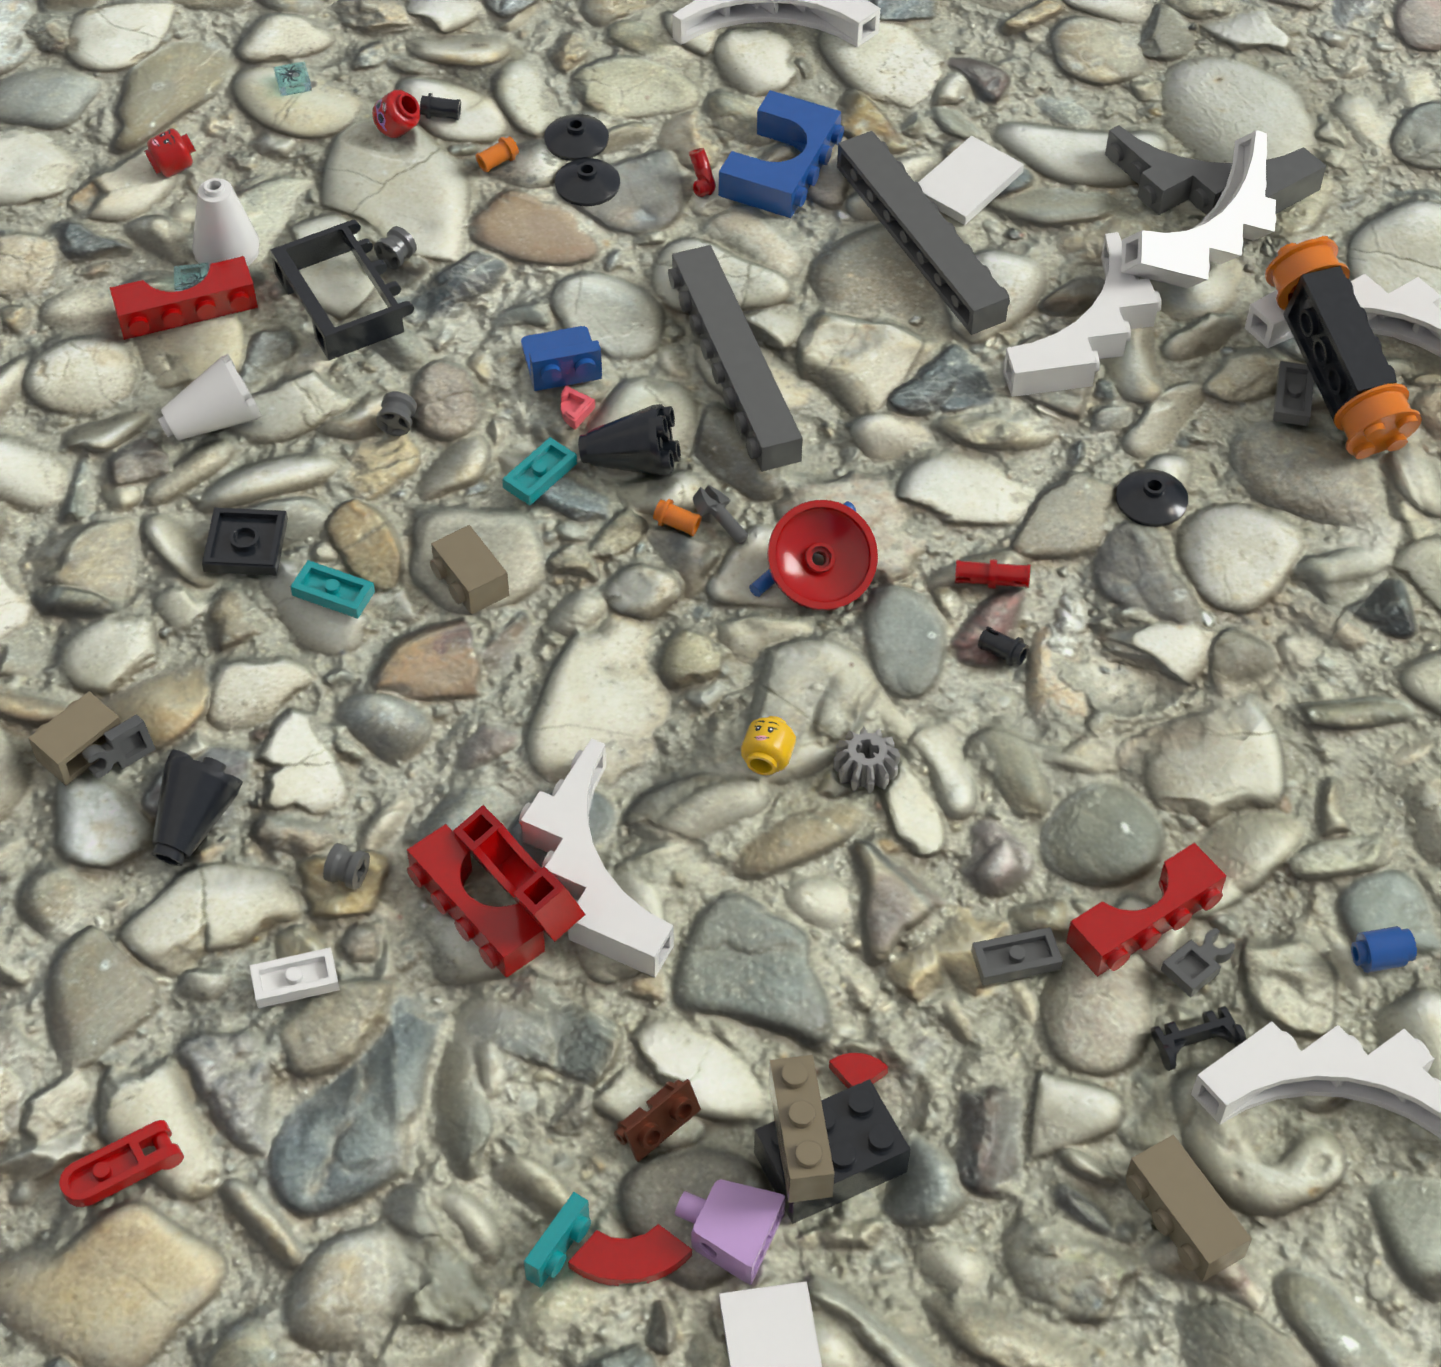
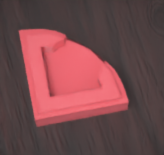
(575, 407)

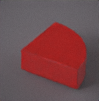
(857, 1068)

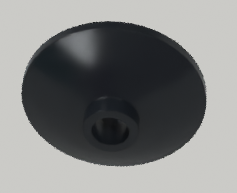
(576, 137)
(587, 182)
(1152, 497)

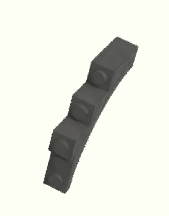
(1171, 179)

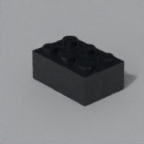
(862, 1144)

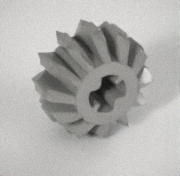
(866, 760)

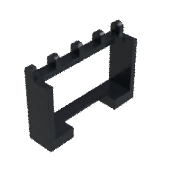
(325, 245)

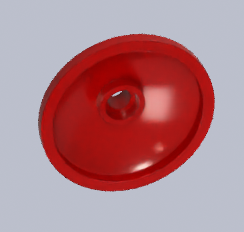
(839, 537)

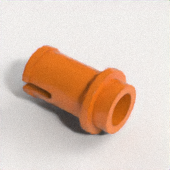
(504, 150)
(674, 516)

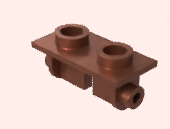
(668, 1112)

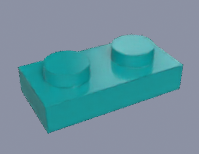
(539, 471)
(332, 589)
(549, 1252)

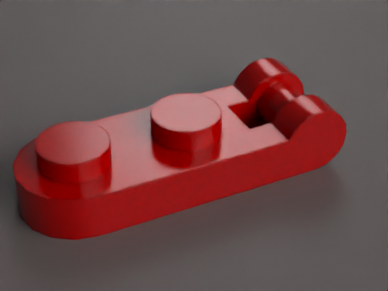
(119, 1165)

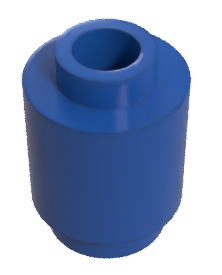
(1383, 949)

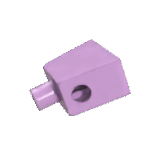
(733, 1225)

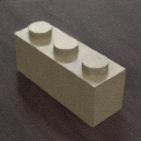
(801, 1128)
(1187, 1208)

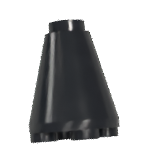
(634, 442)
(190, 804)

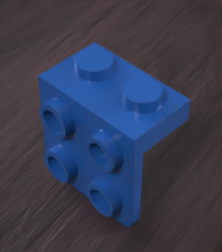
(562, 358)

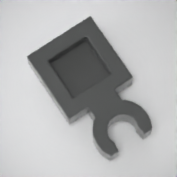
(123, 746)
(1196, 966)

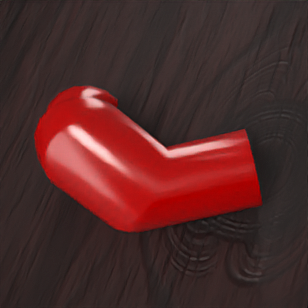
(705, 180)

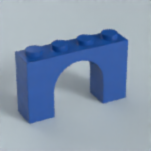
(784, 184)

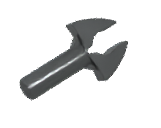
(714, 502)

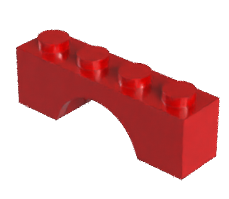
(149, 310)
(519, 874)
(504, 934)
(1109, 935)

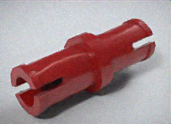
(992, 574)

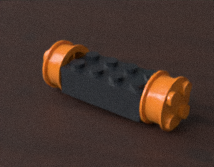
(1341, 348)

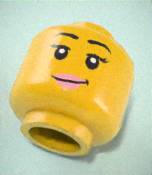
(768, 745)

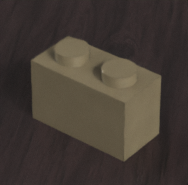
(469, 570)
(63, 739)

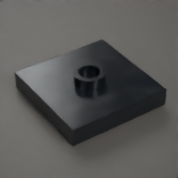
(245, 541)

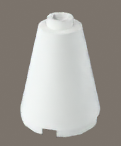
(222, 225)
(210, 403)

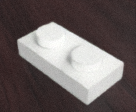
(294, 977)

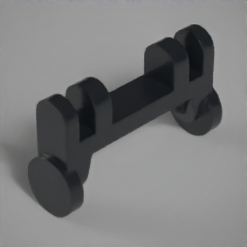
(1174, 1040)

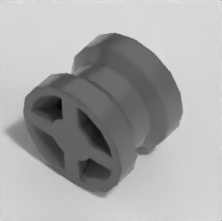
(395, 247)
(396, 413)
(346, 866)

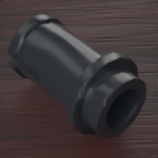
(440, 107)
(1001, 645)

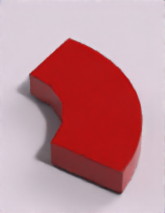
(630, 1260)

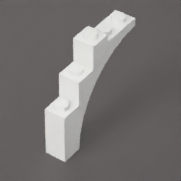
(847, 19)
(1238, 214)
(1406, 314)
(1073, 354)
(613, 920)
(1335, 1065)

